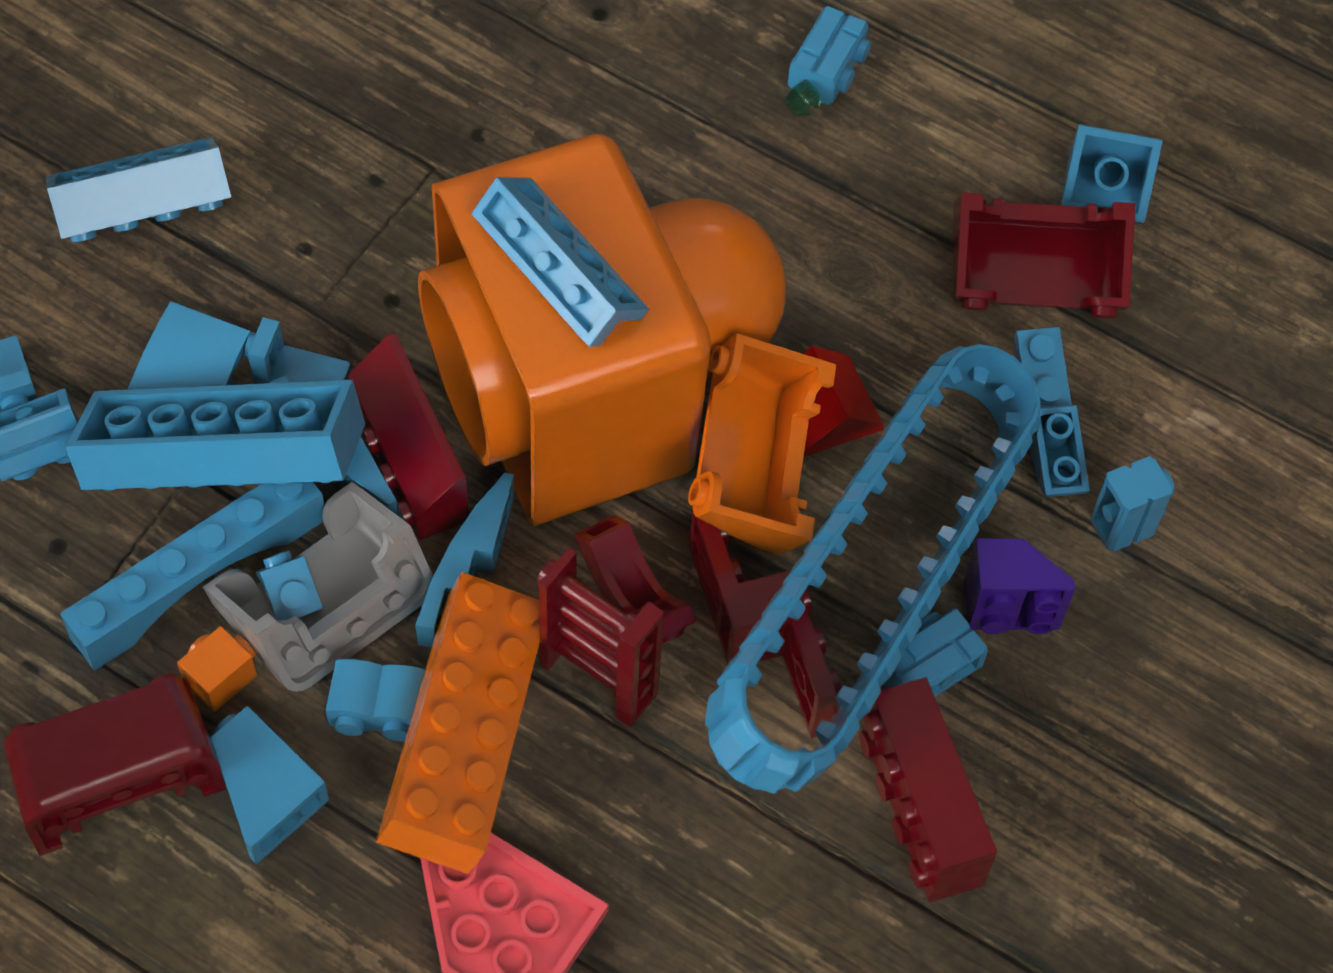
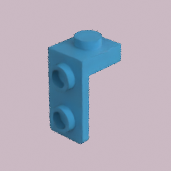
(272, 359)
(15, 379)

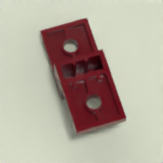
(739, 606)

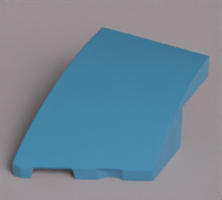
(190, 351)

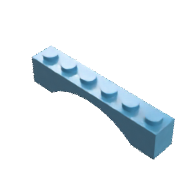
(126, 606)

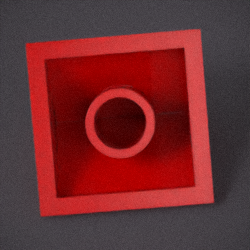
(845, 407)

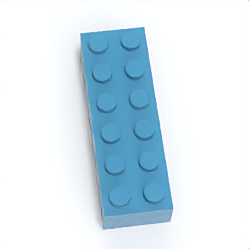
(217, 435)

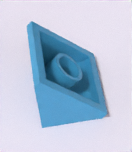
(1111, 168)

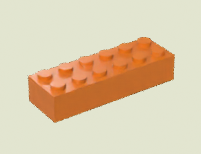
(463, 725)

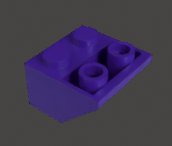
(1014, 588)

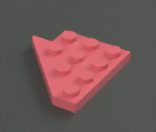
(508, 914)

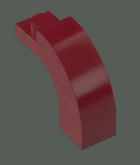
(625, 576)

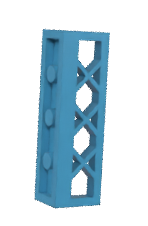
(557, 258)

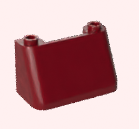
(1042, 255)
(109, 758)

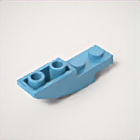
(1057, 443)

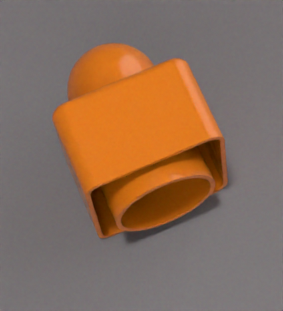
(526, 387)

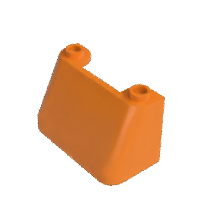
(757, 442)

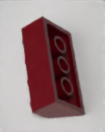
(409, 441)

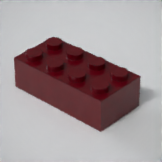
(927, 791)

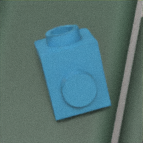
(289, 586)

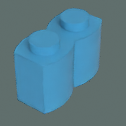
(373, 698)

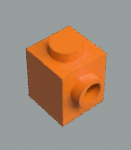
(218, 667)

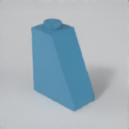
(266, 782)

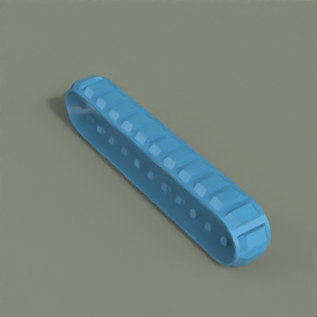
(1015, 404)

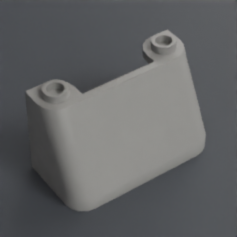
(366, 579)

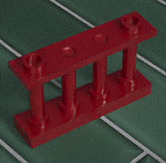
(600, 637)

